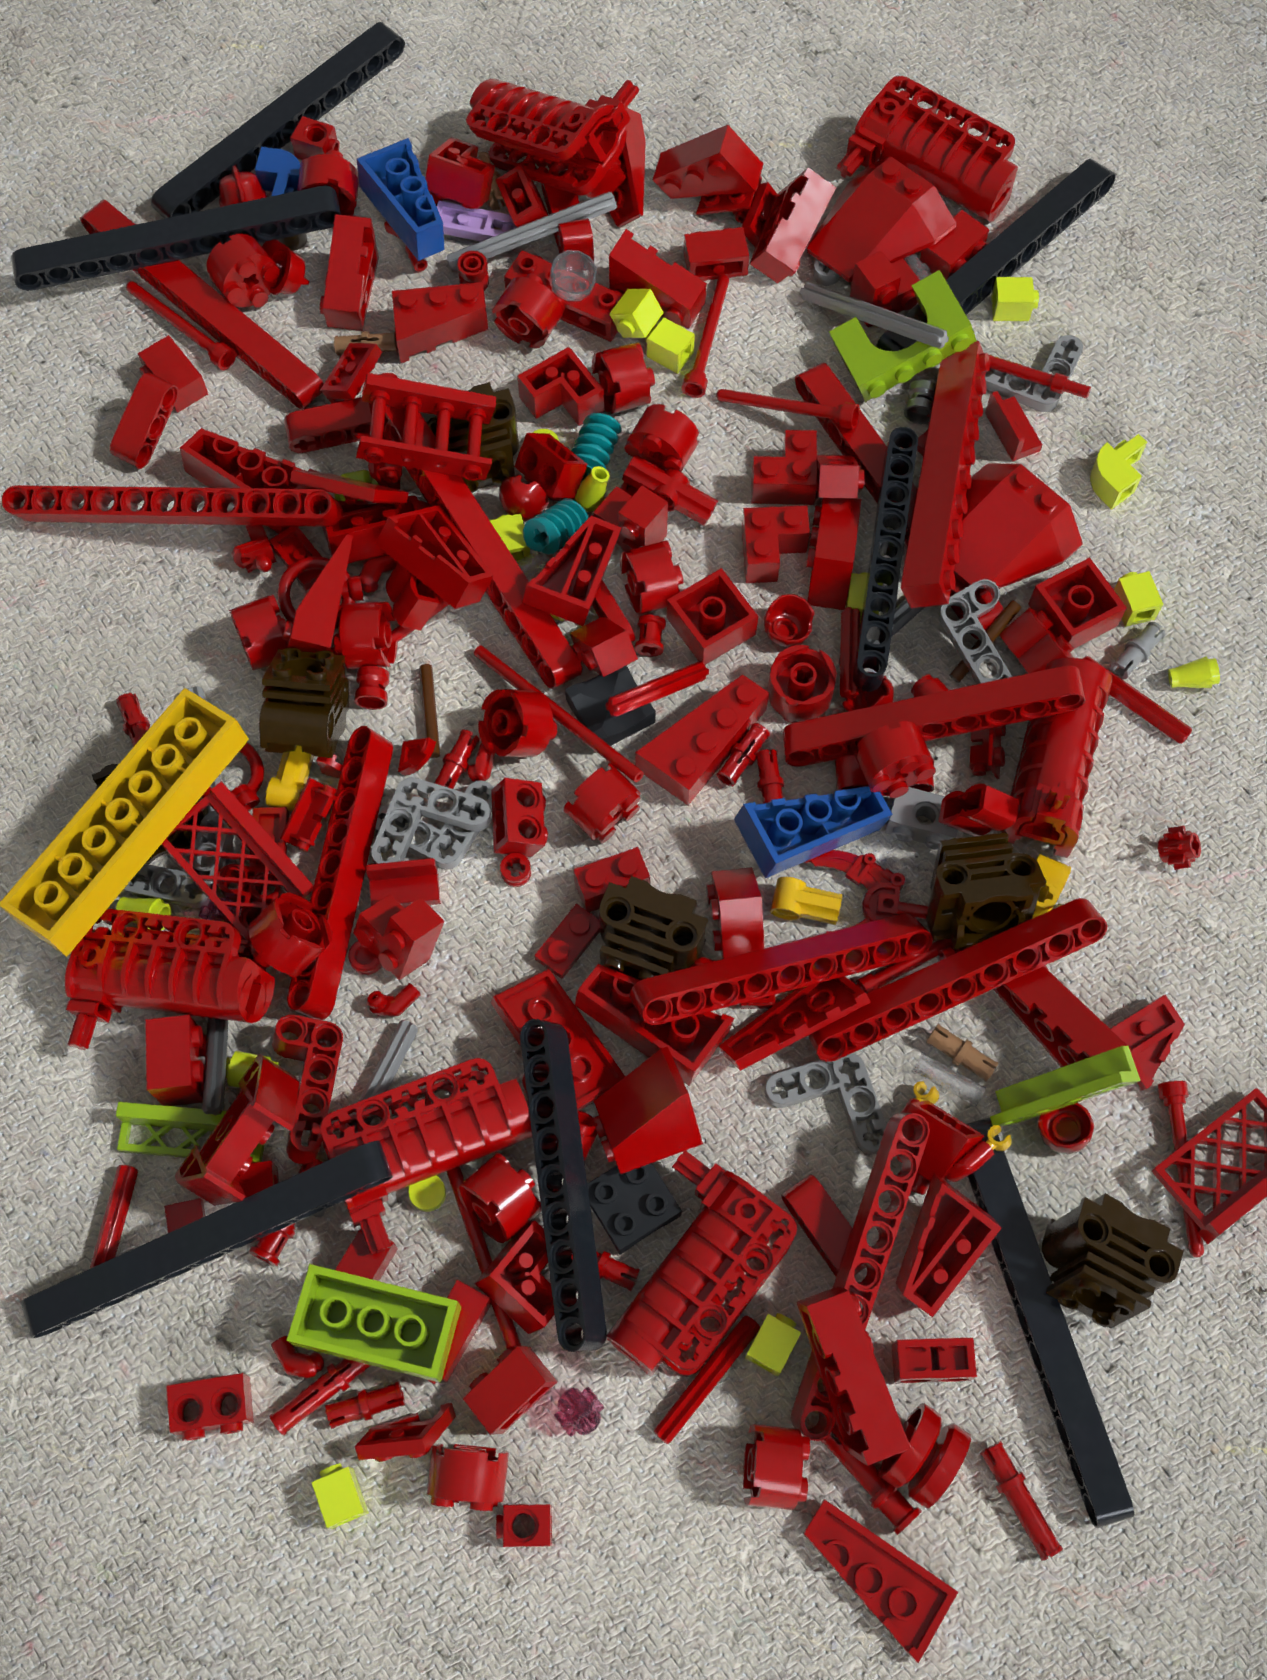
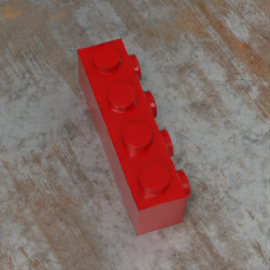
(589, 314)

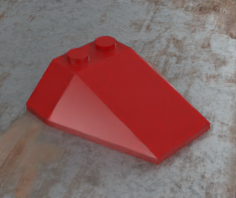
(881, 211)
(1013, 527)

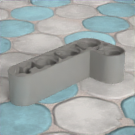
(971, 625)

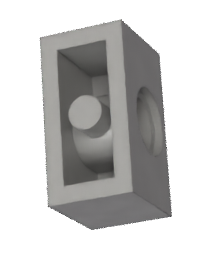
(905, 826)

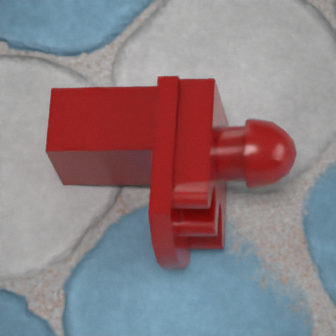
(255, 553)

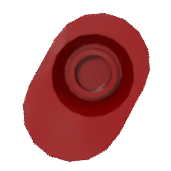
(239, 188)
(290, 265)

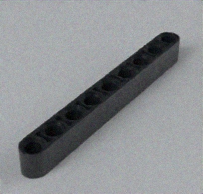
(884, 569)
(558, 1200)

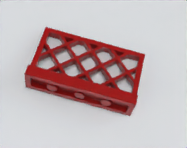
(254, 838)
(1237, 1202)

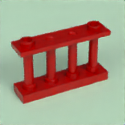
(430, 399)

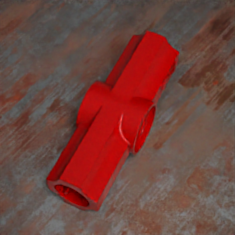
(672, 487)

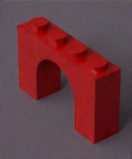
(473, 1303)

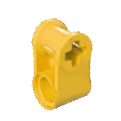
(1056, 877)

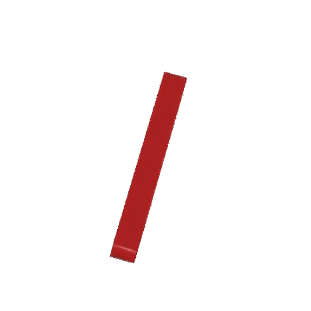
(939, 713)
(343, 867)
(779, 969)
(962, 977)
(859, 1251)

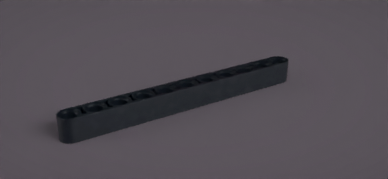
(275, 124)
(173, 238)
(1019, 242)
(207, 1239)
(1050, 1342)

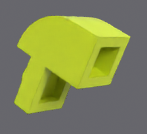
(1112, 472)

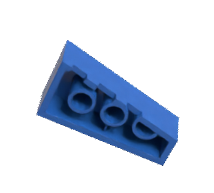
(402, 197)
(807, 827)

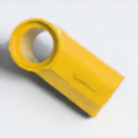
(290, 779)
(795, 901)

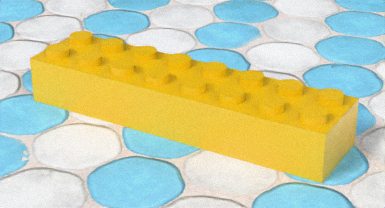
(124, 821)

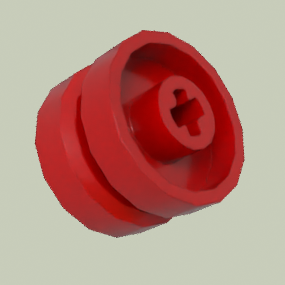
(933, 1456)

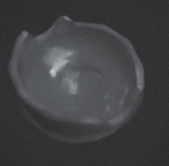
(572, 275)

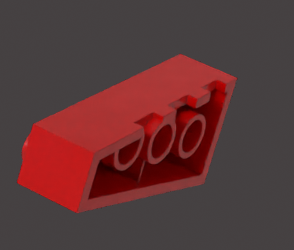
(224, 464)
(701, 741)
(1057, 1017)
(689, 1040)
(852, 1376)

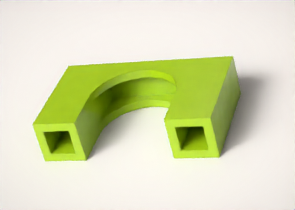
(880, 370)

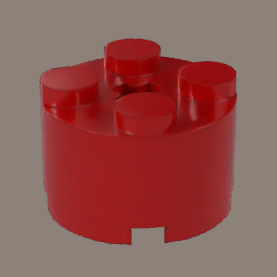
(331, 171)
(242, 271)
(528, 311)
(623, 377)
(663, 438)
(650, 576)
(260, 630)
(363, 630)
(801, 683)
(516, 723)
(894, 759)
(603, 802)
(289, 935)
(500, 1198)
(775, 1467)
(467, 1475)

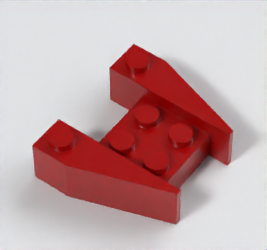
(265, 1097)

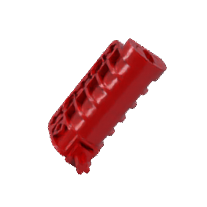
(551, 132)
(936, 148)
(1057, 763)
(163, 972)
(430, 1136)
(701, 1272)

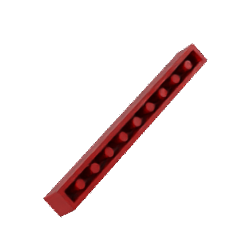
(945, 479)

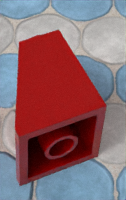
(647, 1115)

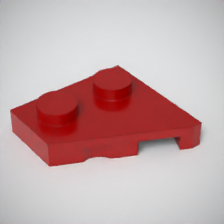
(1150, 1036)
(404, 1436)

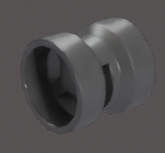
(920, 401)

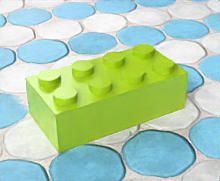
(374, 1323)

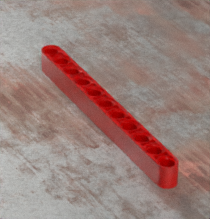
(219, 317)
(822, 387)
(183, 511)
(530, 626)

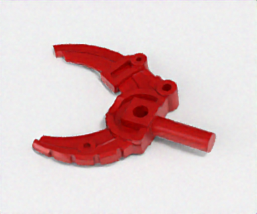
(882, 885)

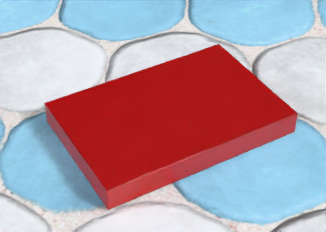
(349, 487)

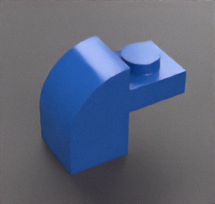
(277, 171)

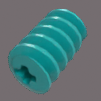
(596, 440)
(554, 526)

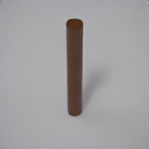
(993, 632)
(429, 706)

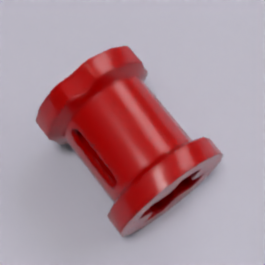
(650, 635)

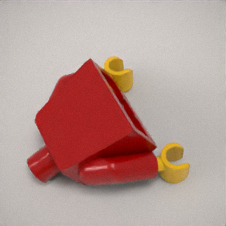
(952, 1146)

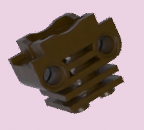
(498, 438)
(304, 702)
(981, 889)
(649, 930)
(1108, 1260)

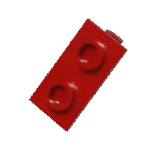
(989, 755)
(307, 814)

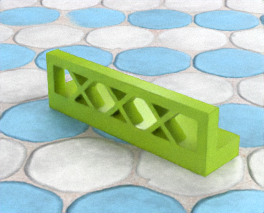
(1066, 1086)
(168, 1118)

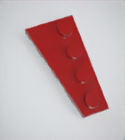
(793, 1019)
(889, 1583)

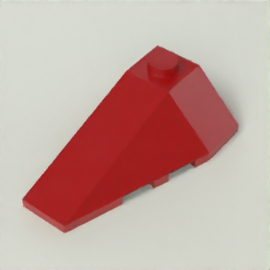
(630, 193)
(318, 611)

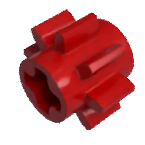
(1179, 847)

